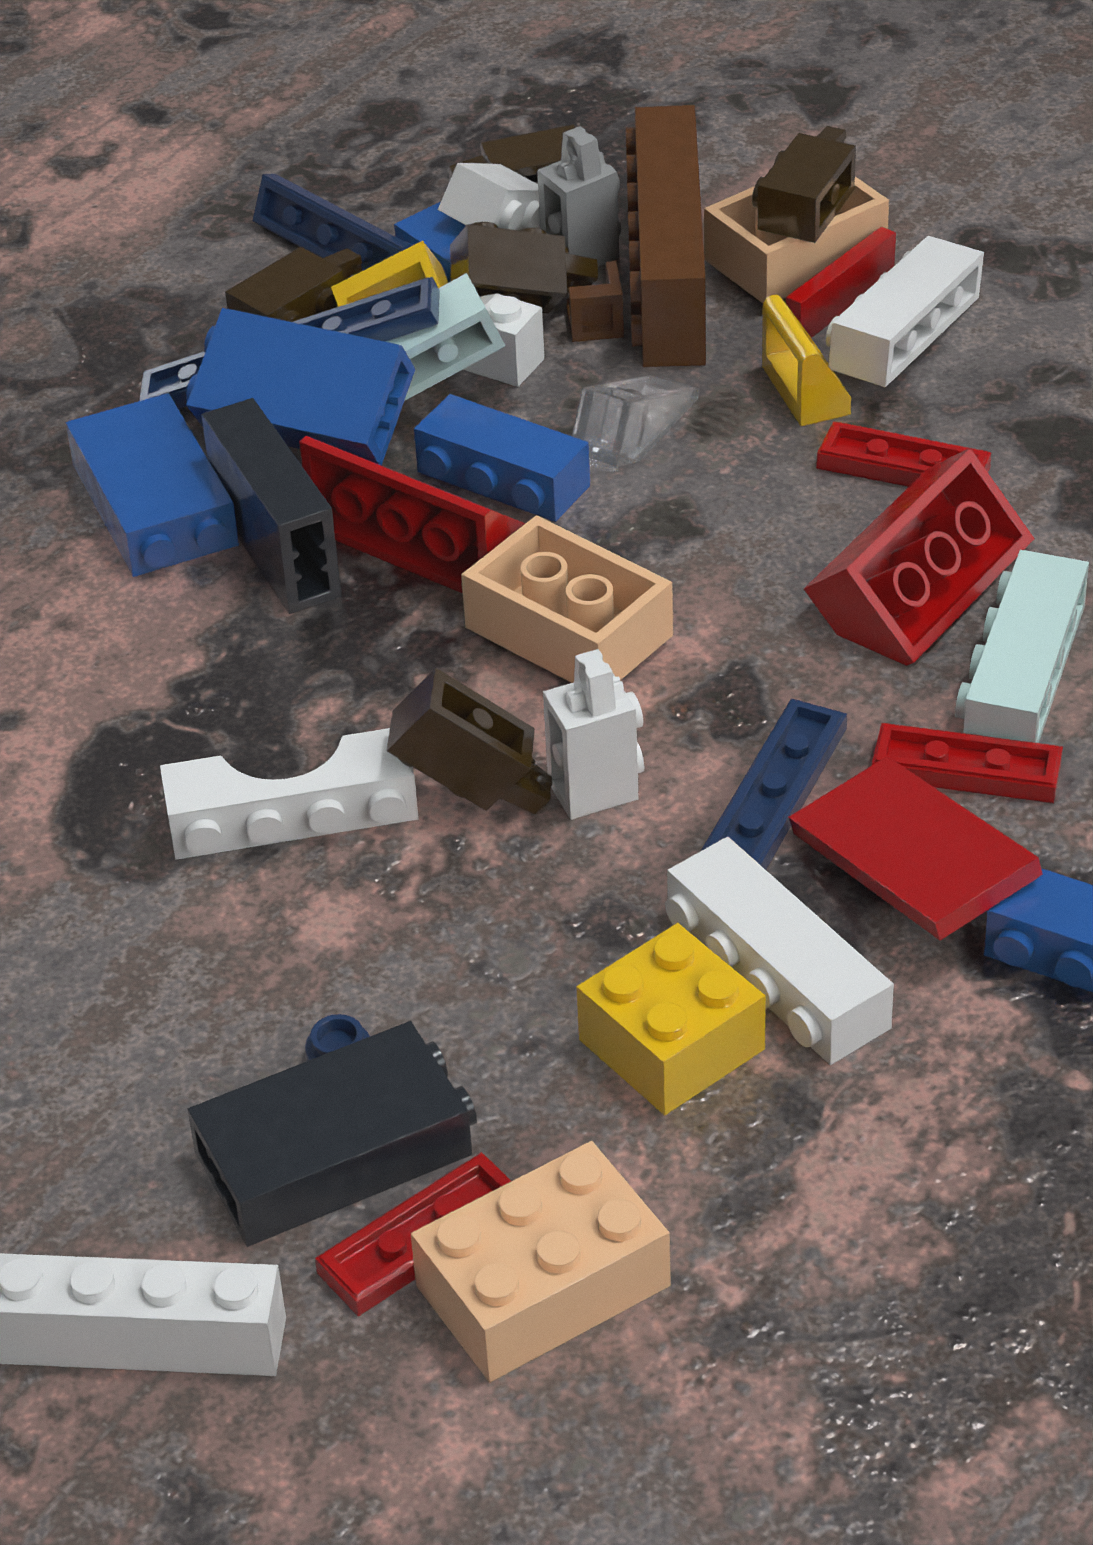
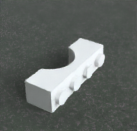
(224, 810)

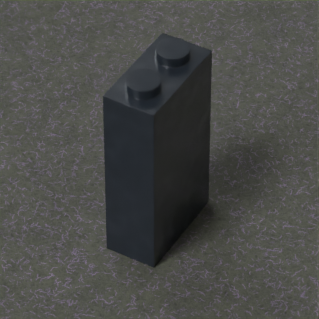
(275, 505)
(332, 1131)

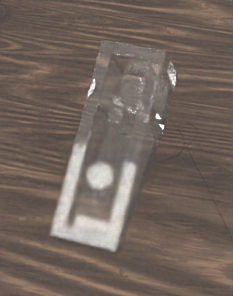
(629, 417)

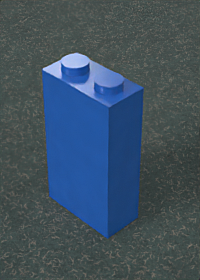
(305, 381)
(152, 484)

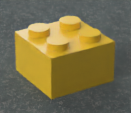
(671, 1018)

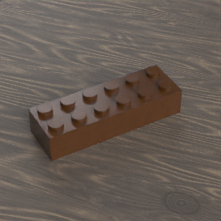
(666, 237)

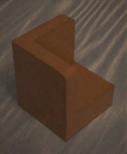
(597, 310)

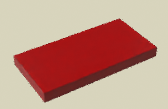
(915, 847)

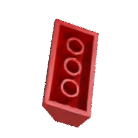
(403, 517)
(921, 561)

